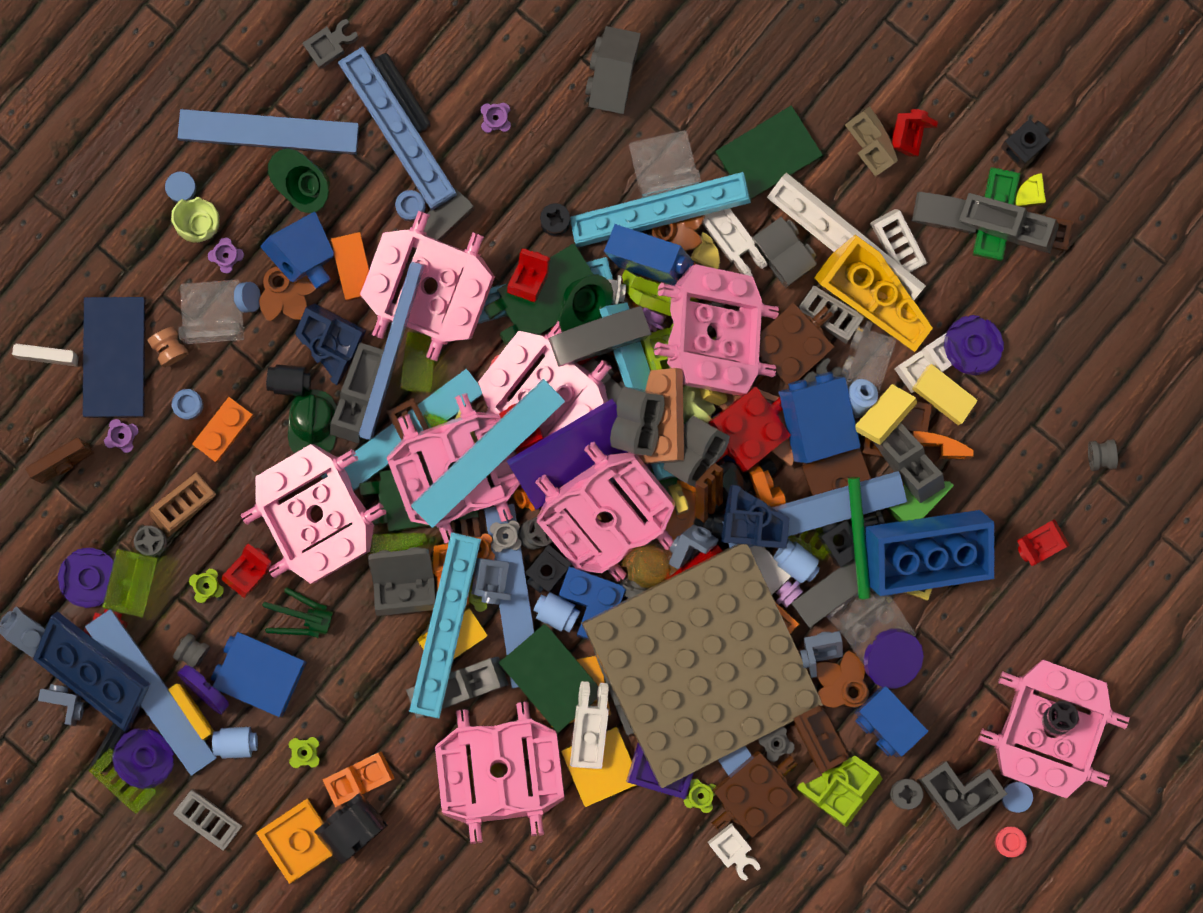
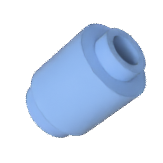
(862, 396)
(797, 562)
(556, 612)
(234, 742)

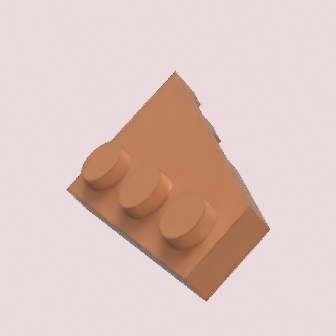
(671, 427)

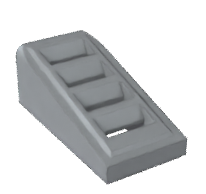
(856, 318)
(185, 805)

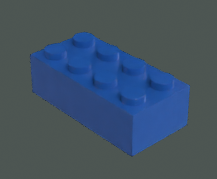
(930, 552)

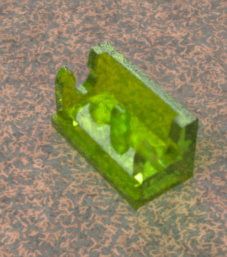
(129, 583)

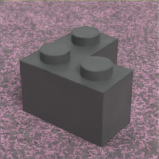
(613, 66)
(961, 801)

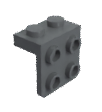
(402, 581)

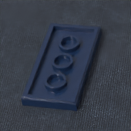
(114, 357)
(91, 671)

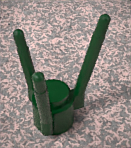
(317, 620)

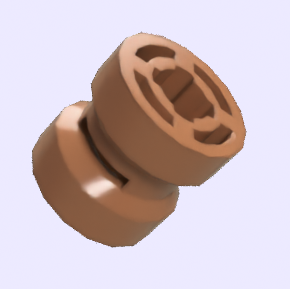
(168, 346)

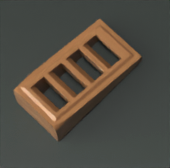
(180, 519)

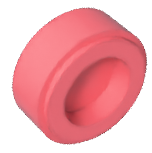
(1010, 841)

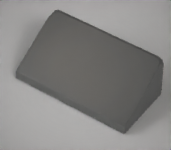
(448, 216)

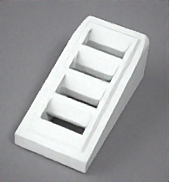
(896, 215)

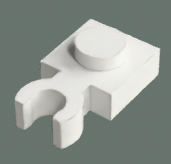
(732, 848)

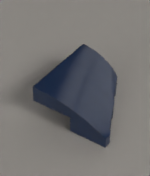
(330, 339)
(753, 521)

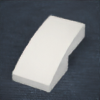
(914, 366)

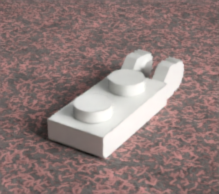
(733, 239)
(590, 728)

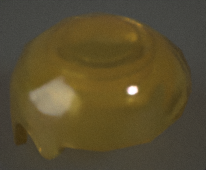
(647, 565)

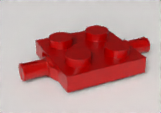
(752, 428)

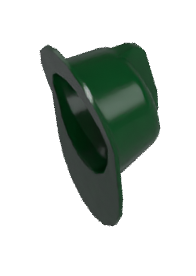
(299, 180)
(583, 300)
(311, 421)

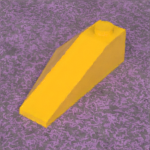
(868, 284)

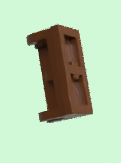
(820, 739)

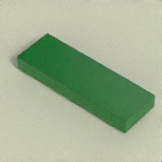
(1001, 187)

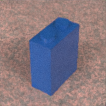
(647, 255)
(819, 418)
(258, 674)

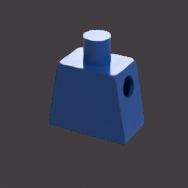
(301, 250)

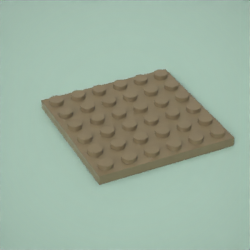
(702, 664)

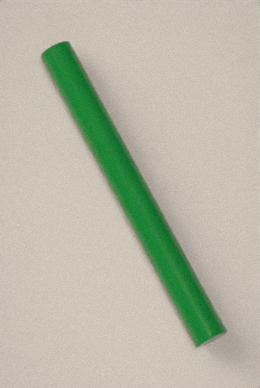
(859, 537)

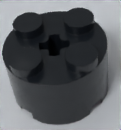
(350, 828)

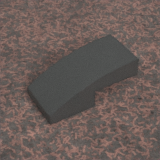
(940, 212)

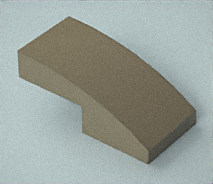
(876, 145)

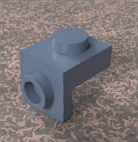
(685, 545)
(490, 580)
(21, 631)
(820, 648)
(59, 695)

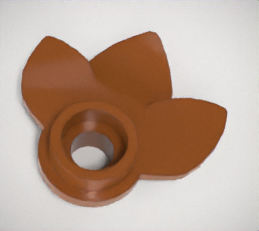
(682, 233)
(285, 299)
(839, 678)

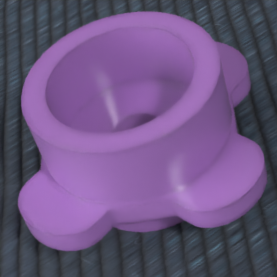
(495, 109)
(225, 246)
(654, 319)
(113, 439)

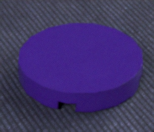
(973, 345)
(85, 577)
(893, 658)
(203, 689)
(143, 758)

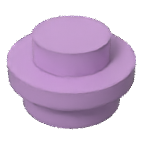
(788, 593)

